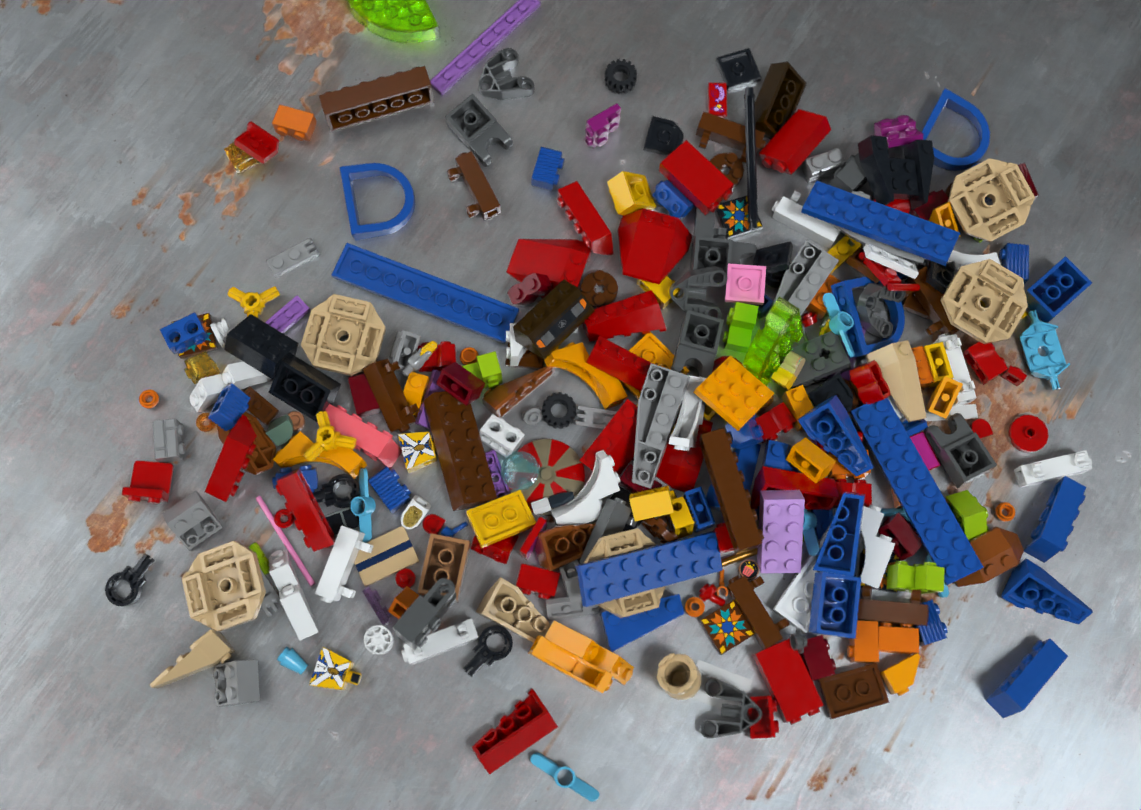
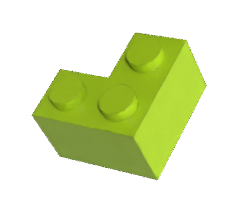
(741, 323)
(487, 370)
(968, 513)
(918, 577)

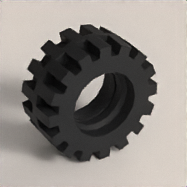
(624, 67)
(561, 399)

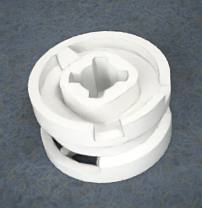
(220, 330)
(378, 640)

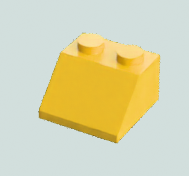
(630, 193)

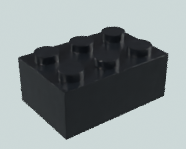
(260, 345)
(303, 387)

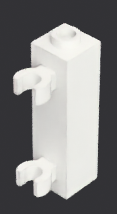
(789, 214)
(958, 367)
(1053, 468)
(340, 564)
(442, 642)

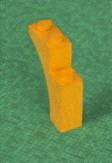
(573, 359)
(343, 458)
(590, 651)
(571, 665)

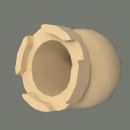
(679, 676)

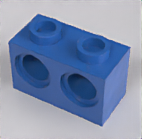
(183, 329)

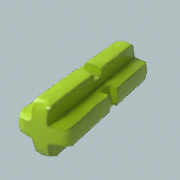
(263, 561)

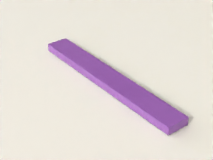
(483, 45)

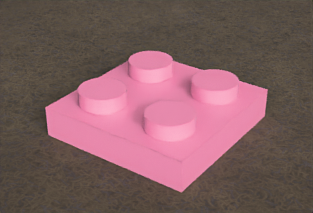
(745, 284)

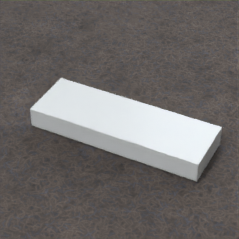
(891, 261)

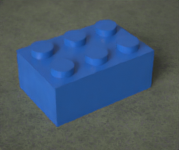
(1056, 289)
(835, 605)

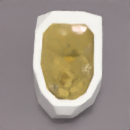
(414, 512)

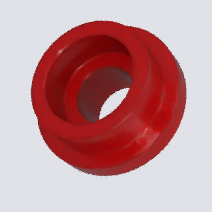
(809, 319)
(279, 514)

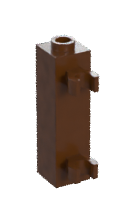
(726, 133)
(477, 185)
(931, 302)
(390, 395)
(754, 612)
(893, 612)

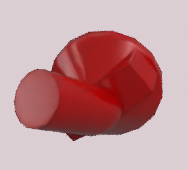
(708, 592)

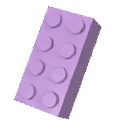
(782, 526)

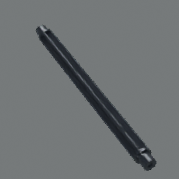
(751, 158)

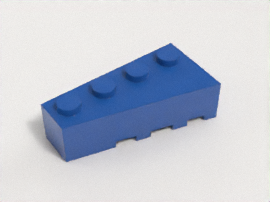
(747, 436)
(1027, 679)

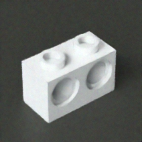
(498, 439)

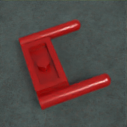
(887, 276)

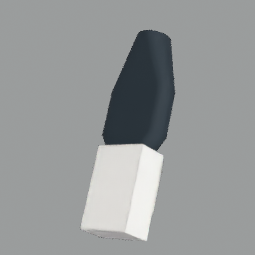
(544, 505)

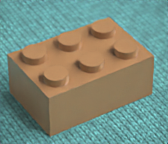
(446, 559)

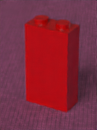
(795, 141)
(696, 178)
(788, 681)

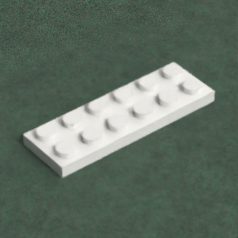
(797, 598)

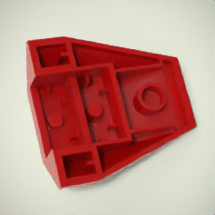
(651, 244)
(551, 257)
(681, 467)

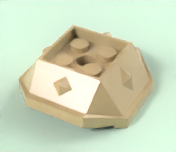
(1009, 197)
(997, 288)
(342, 317)
(620, 544)
(208, 582)

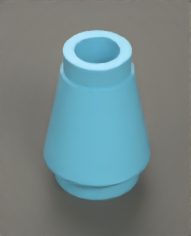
(290, 659)

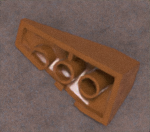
(509, 394)
(562, 544)

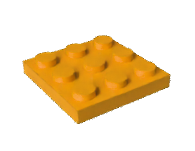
(655, 352)
(734, 393)

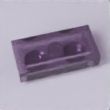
(382, 613)

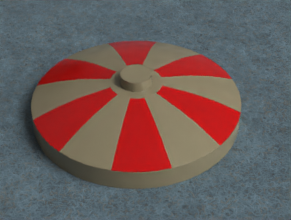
(558, 471)

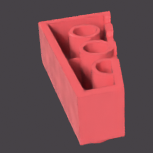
(373, 442)

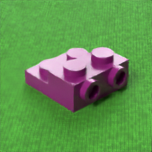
(599, 126)
(898, 130)

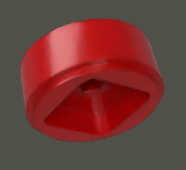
(405, 577)

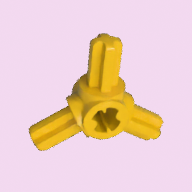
(248, 299)
(325, 431)

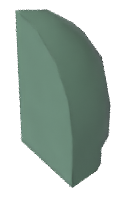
(280, 430)

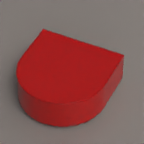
(982, 428)
(433, 524)

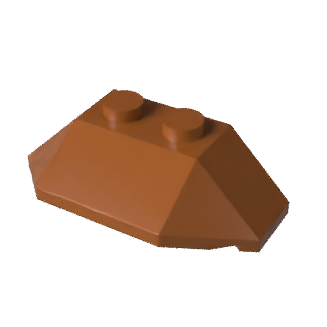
(265, 450)
(997, 552)

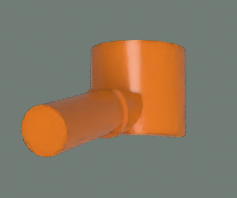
(721, 583)

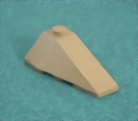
(902, 378)
(512, 610)
(205, 653)

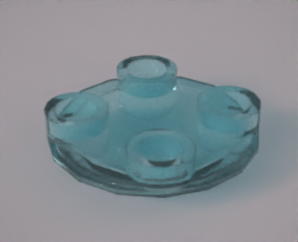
(520, 470)

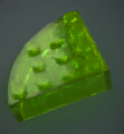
(396, 19)
(775, 341)

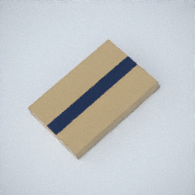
(389, 555)

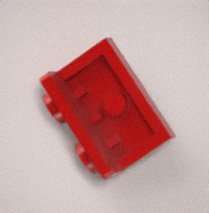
(258, 143)
(498, 551)
(766, 726)

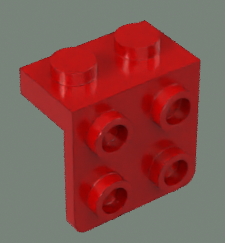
(149, 482)

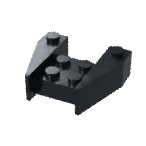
(895, 176)

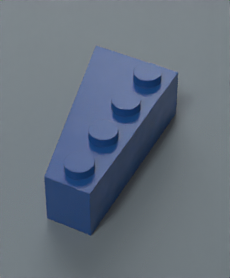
(1056, 520)
(842, 540)
(627, 629)

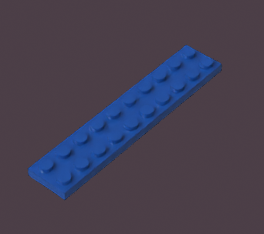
(425, 292)
(916, 490)

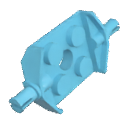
(1043, 336)

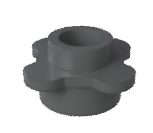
(798, 641)

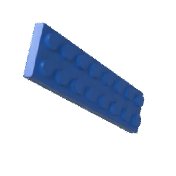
(881, 223)
(648, 568)

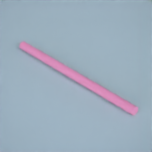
(285, 541)

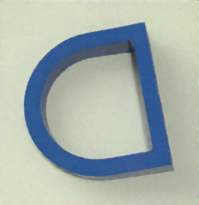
(961, 106)
(361, 171)
(844, 297)

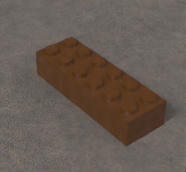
(377, 98)
(459, 451)
(730, 491)

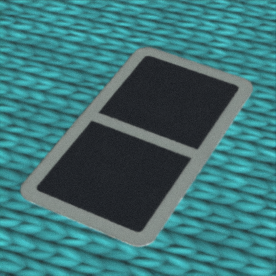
(343, 517)

